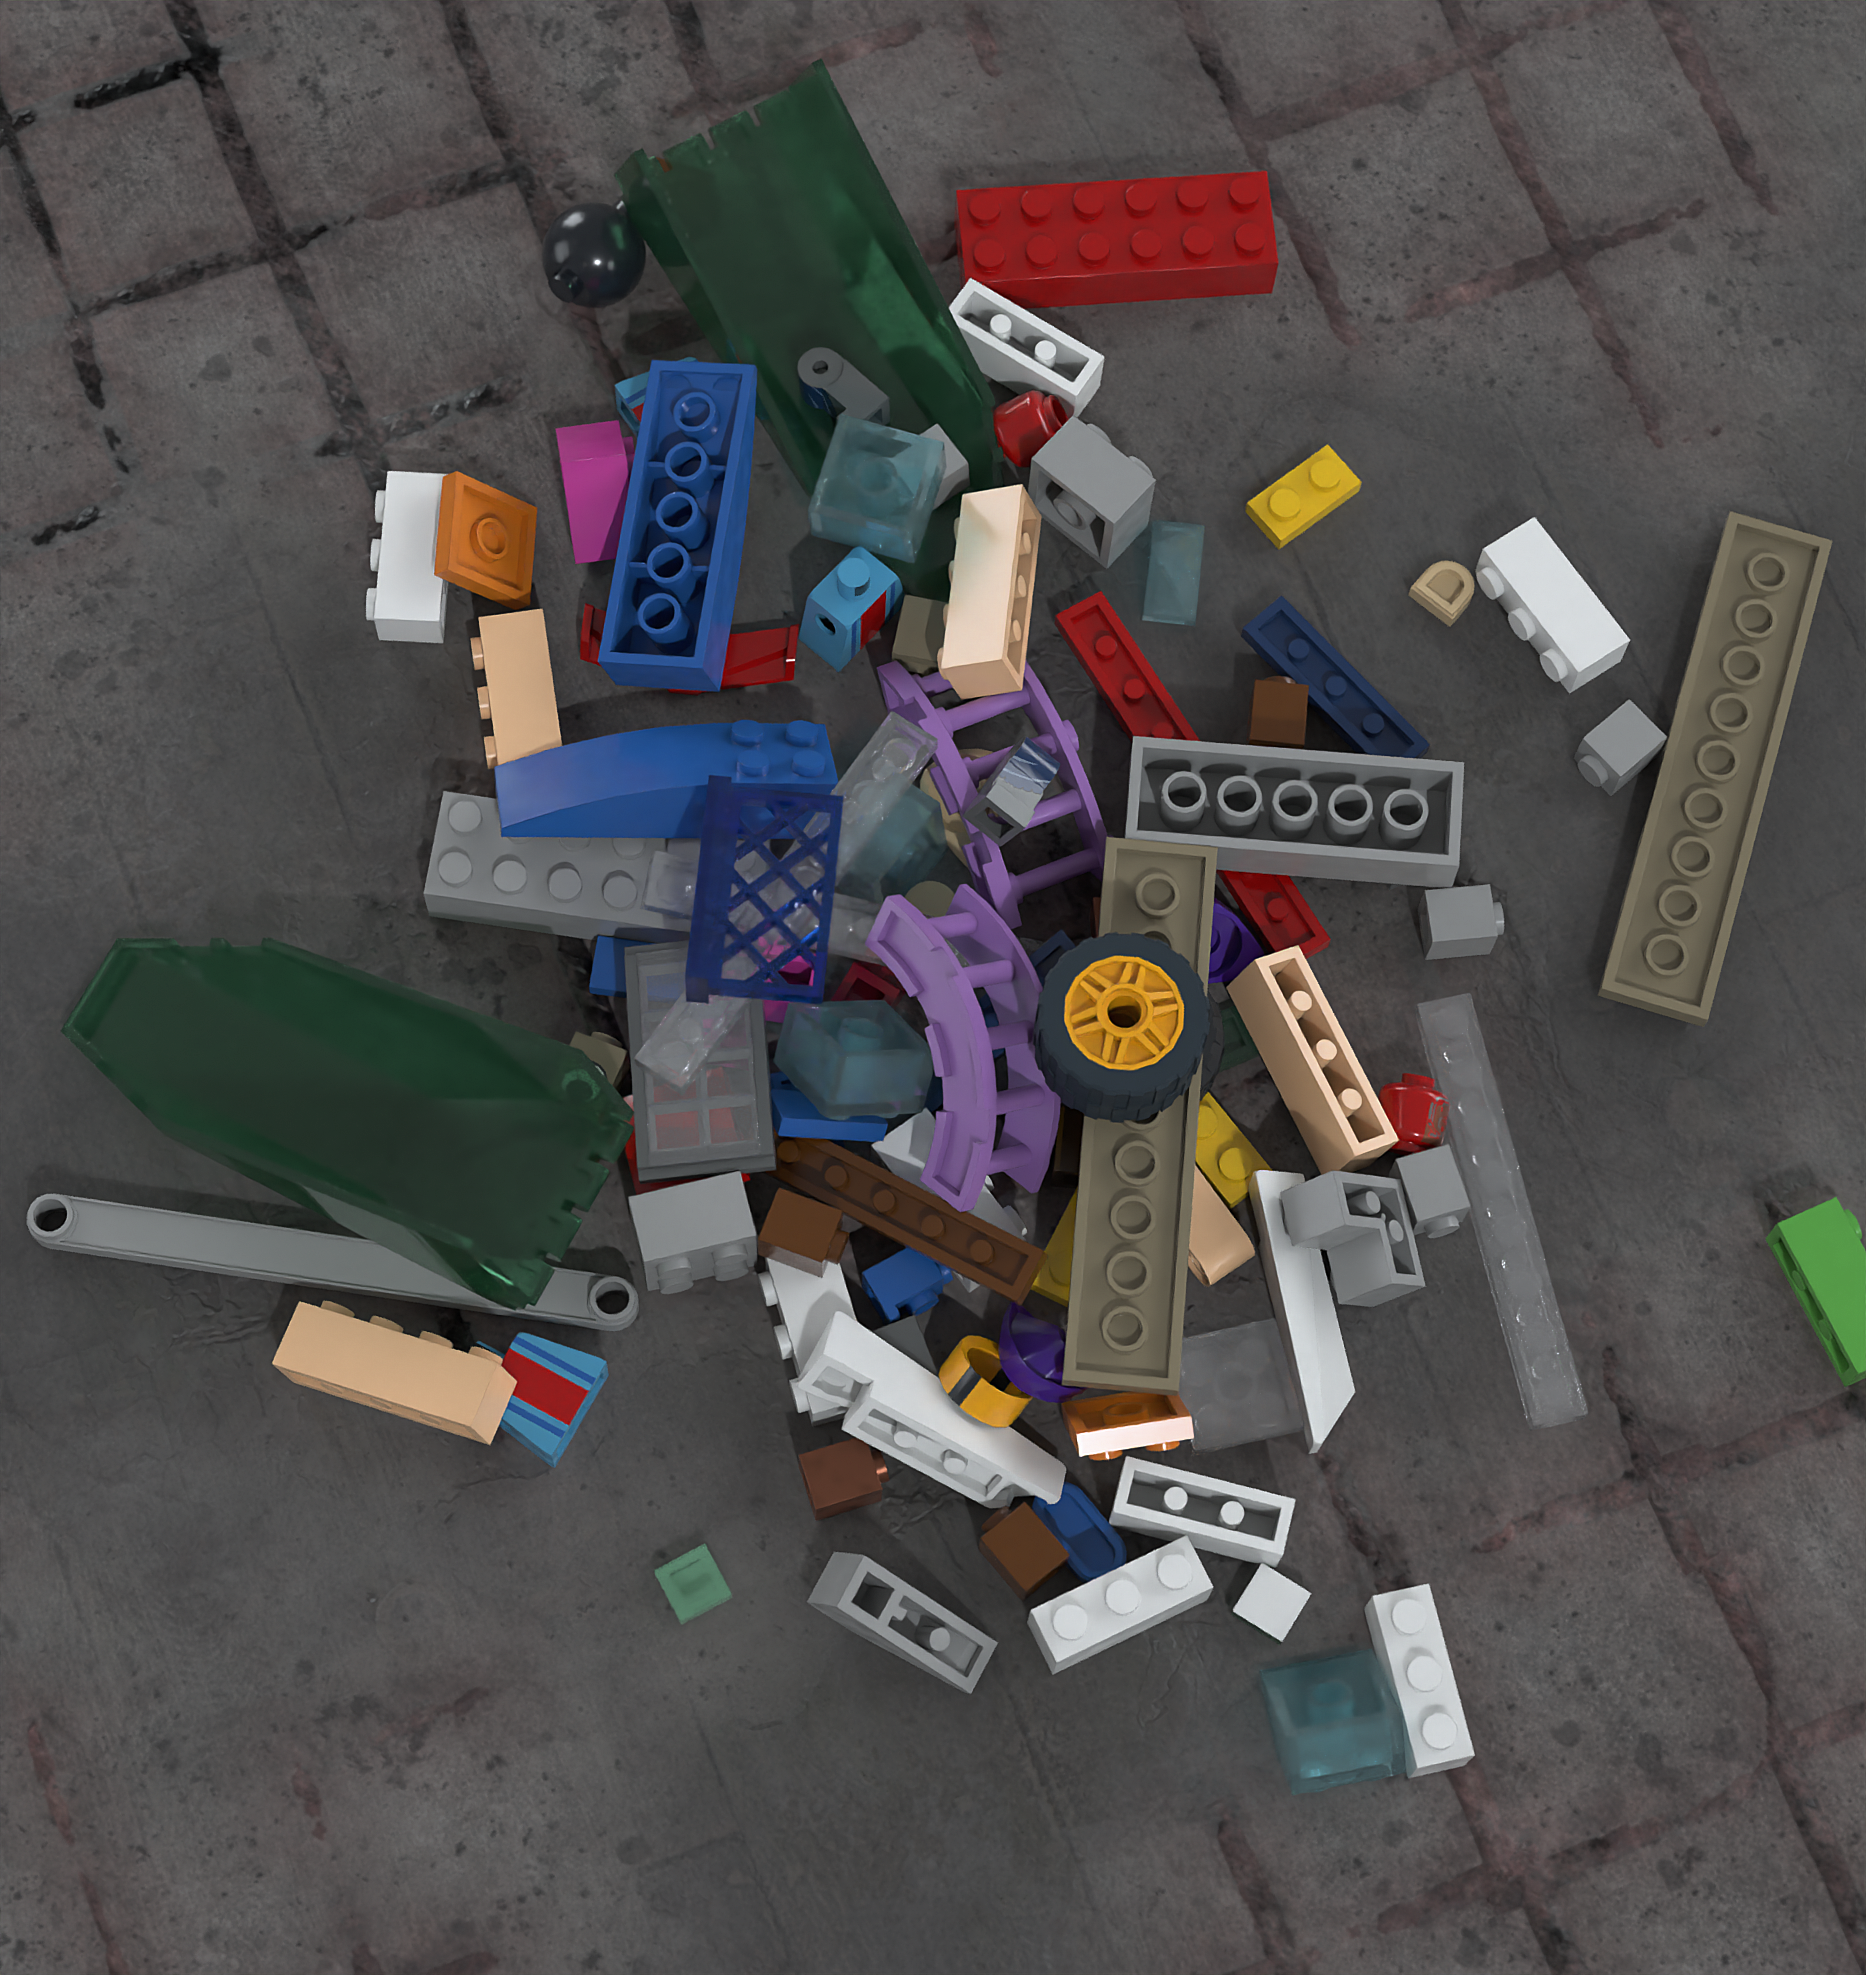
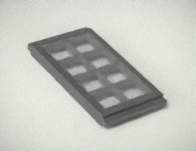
(726, 1111)

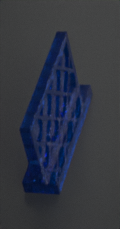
(714, 890)

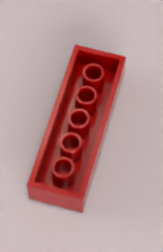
(1119, 239)

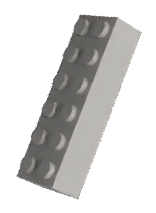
(1300, 810)
(550, 882)

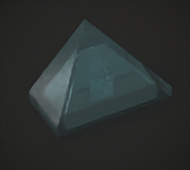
(1173, 572)

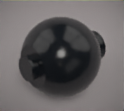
(593, 255)

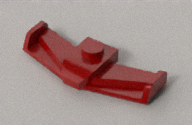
(749, 659)

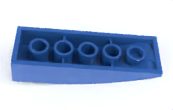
(682, 528)
(658, 779)

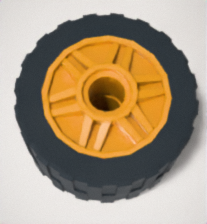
(1120, 1027)

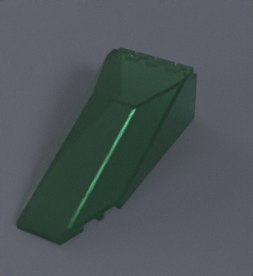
(798, 248)
(362, 1101)

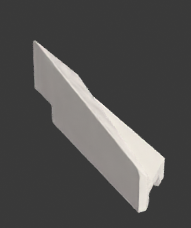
(1302, 1311)
(915, 1420)

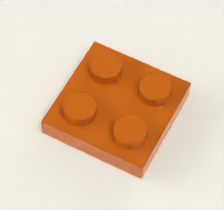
(485, 541)
(1125, 1421)

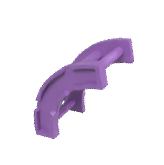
(959, 777)
(964, 1046)

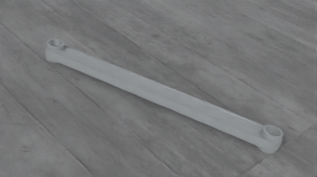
(304, 1260)

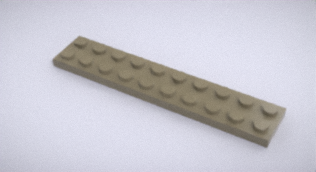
(1715, 770)
(1140, 1173)

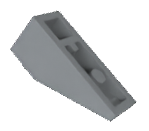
(901, 1620)

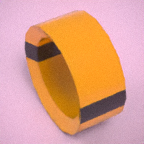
(979, 1384)

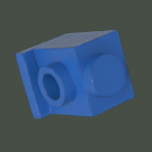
(904, 1285)

